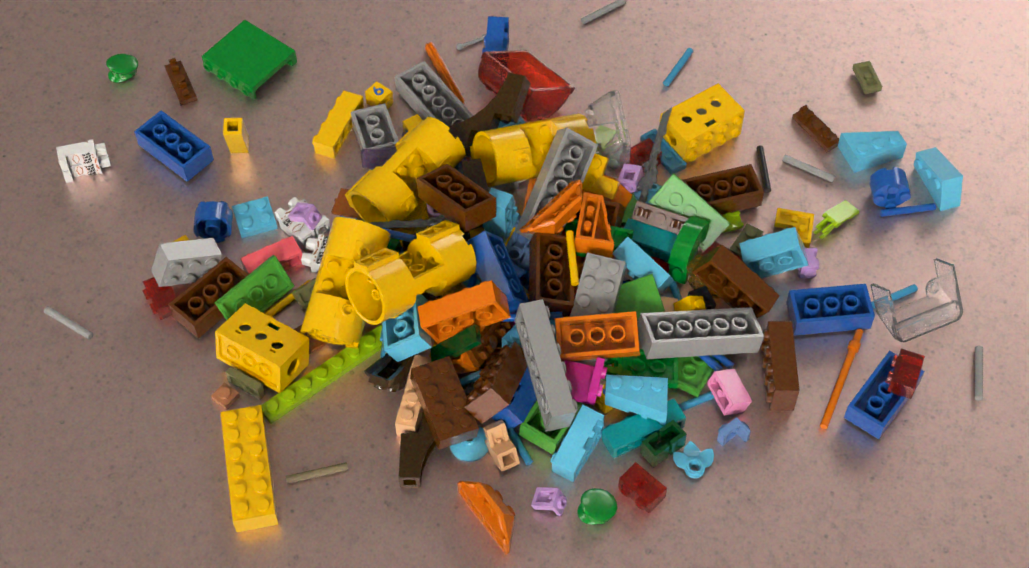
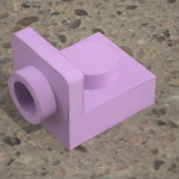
(305, 213)
(549, 499)

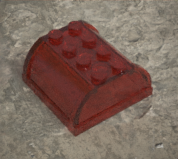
(547, 88)

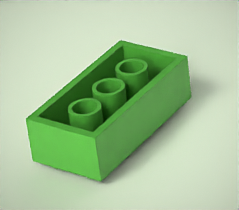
(535, 432)

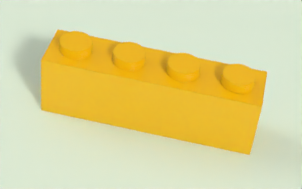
(337, 125)

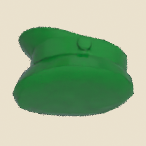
(121, 67)
(596, 506)

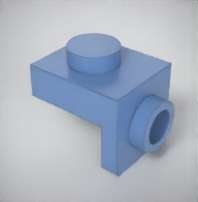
(734, 428)

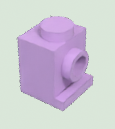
(629, 179)
(810, 270)

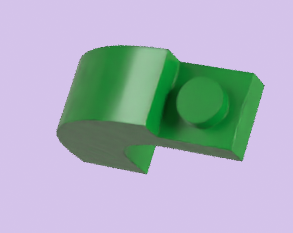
(685, 246)

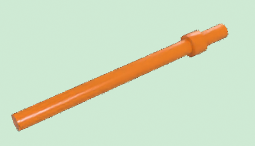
(853, 348)

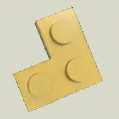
(596, 182)
(801, 220)

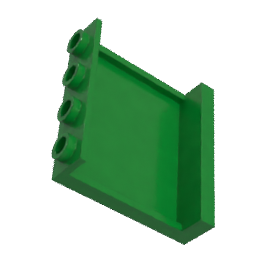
(247, 58)

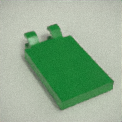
(644, 367)

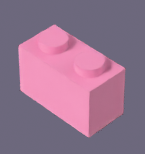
(729, 392)

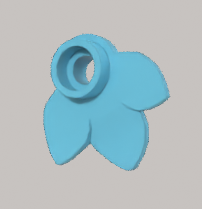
(693, 458)

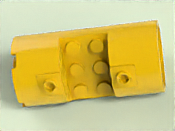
(520, 150)
(391, 190)
(388, 282)
(329, 311)

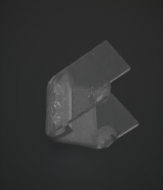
(610, 130)
(936, 310)

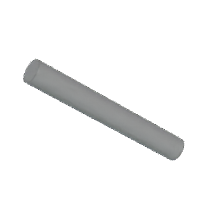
(602, 11)
(808, 168)
(68, 322)
(978, 373)

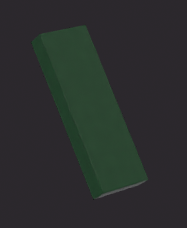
(457, 344)

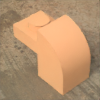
(499, 446)

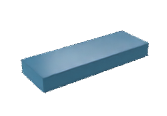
(670, 158)

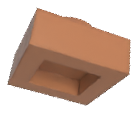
(225, 396)

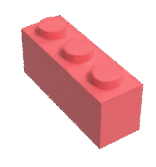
(285, 250)

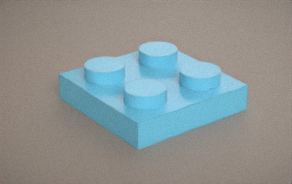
(254, 217)

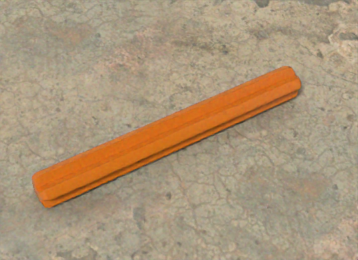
(442, 70)

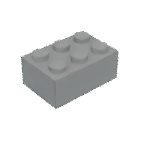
(374, 128)
(184, 261)

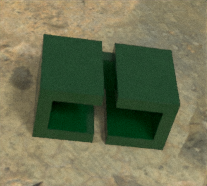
(670, 439)

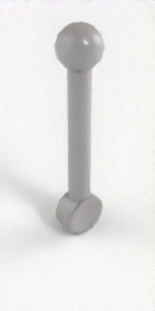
(459, 46)

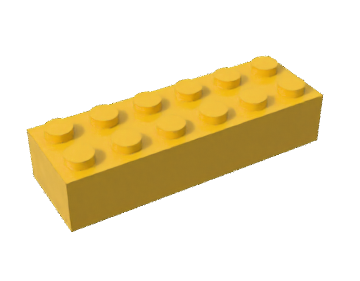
(248, 468)

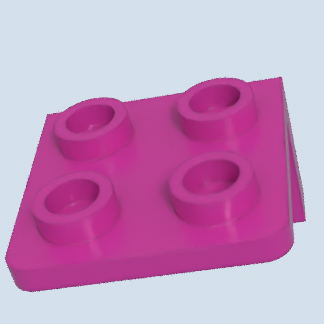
(585, 380)

